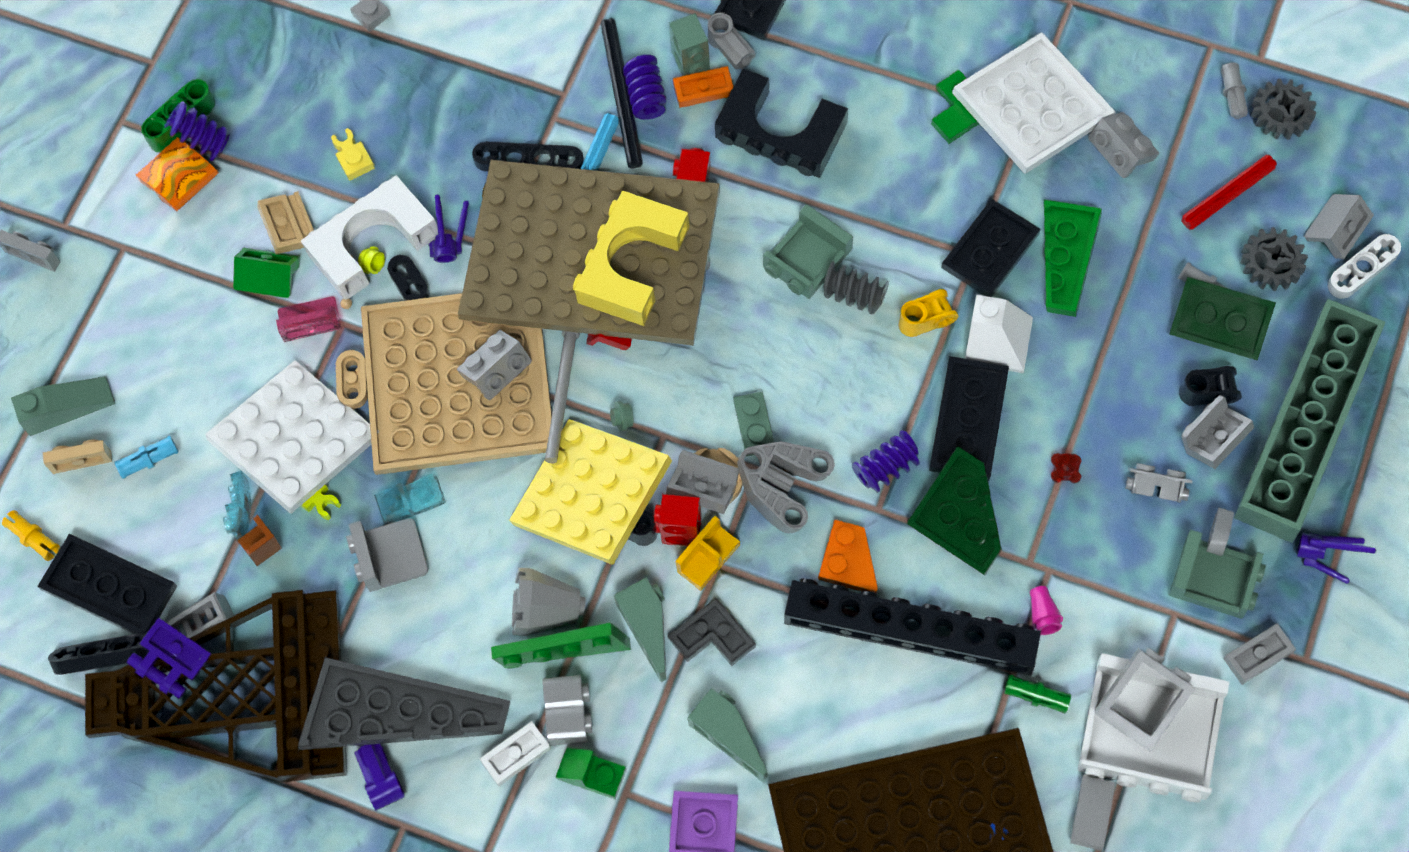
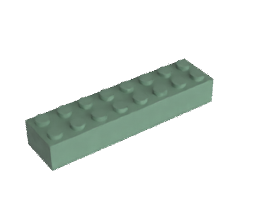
(1309, 421)

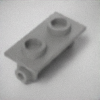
(1170, 484)

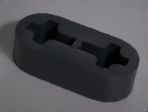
(414, 277)

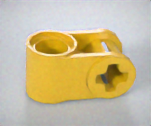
(931, 311)

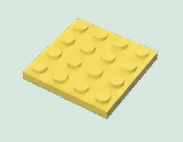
(591, 492)

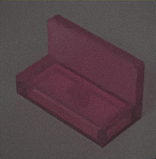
(308, 319)

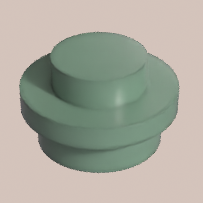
(622, 415)

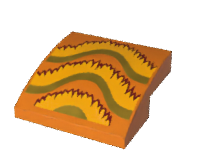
(177, 174)

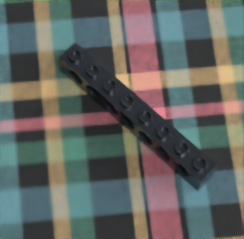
(924, 640)

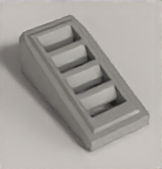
(205, 606)

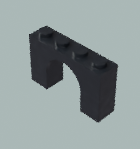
(804, 151)

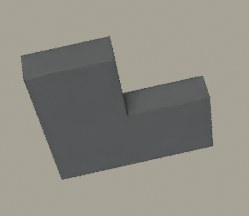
(714, 626)

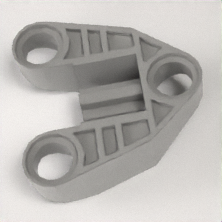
(793, 460)

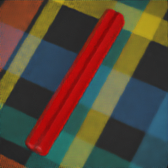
(1229, 192)

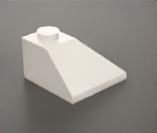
(999, 333)

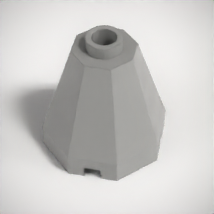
(543, 603)

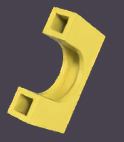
(629, 220)

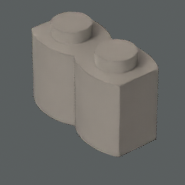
(565, 710)

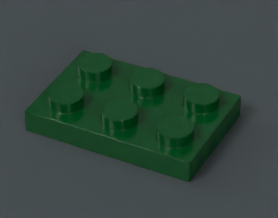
(1222, 318)

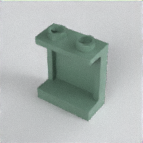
(807, 252)
(1217, 581)

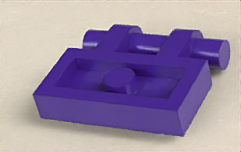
(174, 649)

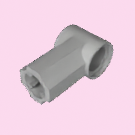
(729, 42)

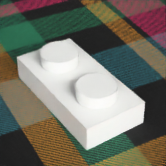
(515, 753)

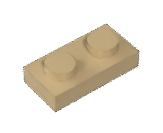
(68, 458)

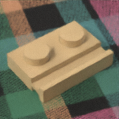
(285, 221)

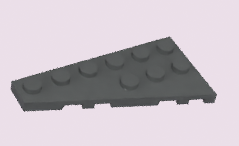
(379, 707)

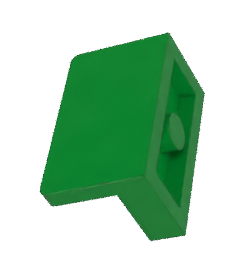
(264, 272)

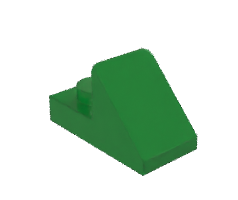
(590, 772)

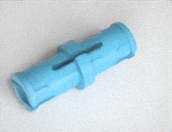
(146, 457)

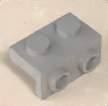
(1122, 143)
(495, 364)
(1215, 433)
(704, 479)

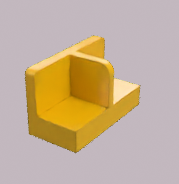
(706, 554)

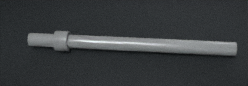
(560, 396)

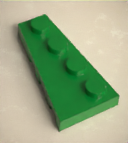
(1068, 251)
(568, 644)

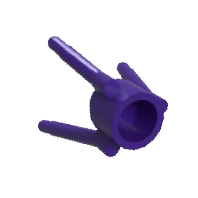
(444, 247)
(1314, 546)

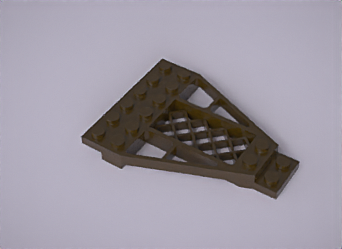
(303, 636)

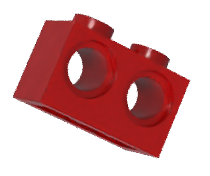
(678, 519)

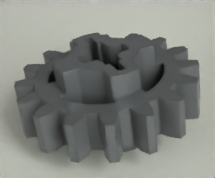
(1281, 111)
(1288, 263)

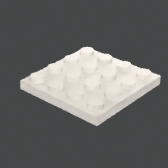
(1032, 102)
(292, 436)

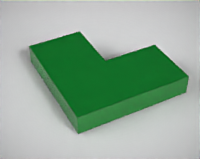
(956, 119)

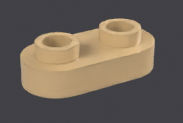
(351, 381)

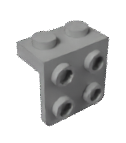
(387, 553)

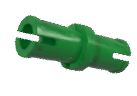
(1037, 694)

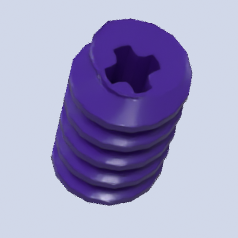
(645, 87)
(197, 130)
(887, 461)

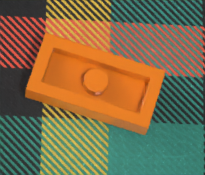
(703, 87)

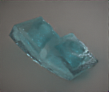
(411, 499)
(239, 510)

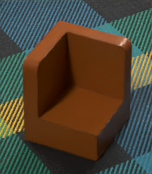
(259, 542)

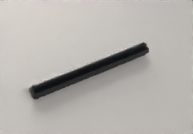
(621, 96)

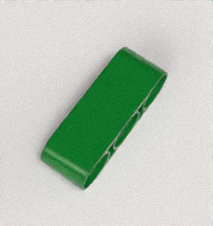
(156, 121)

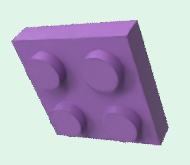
(703, 822)

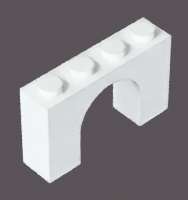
(387, 205)

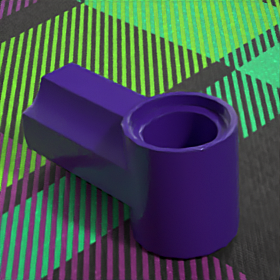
(381, 783)

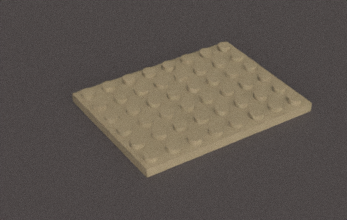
(536, 241)

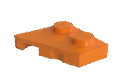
(848, 558)

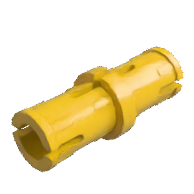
(30, 535)

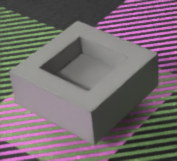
(370, 13)

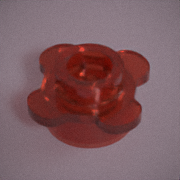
(1070, 460)

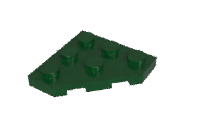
(961, 512)

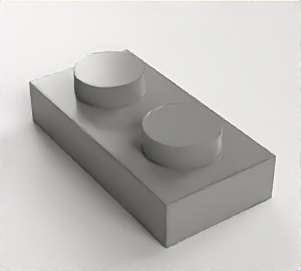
(36, 253)
(1259, 654)

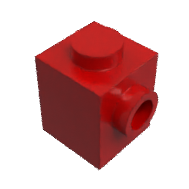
(692, 165)

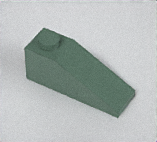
(60, 403)
(643, 613)
(722, 725)

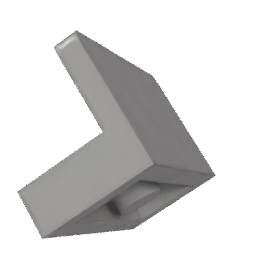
(1340, 223)

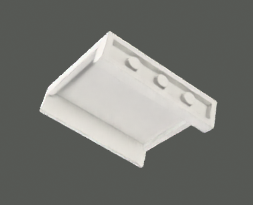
(1185, 751)

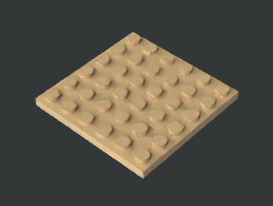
(427, 408)

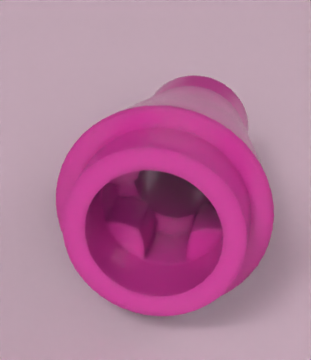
(1044, 611)

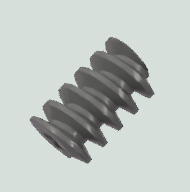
(854, 289)

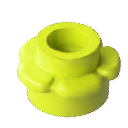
(371, 260)

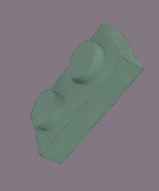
(753, 420)

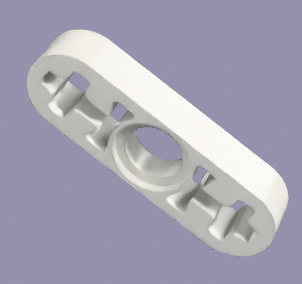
(1367, 254)

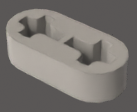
(1220, 531)

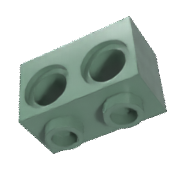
(689, 45)

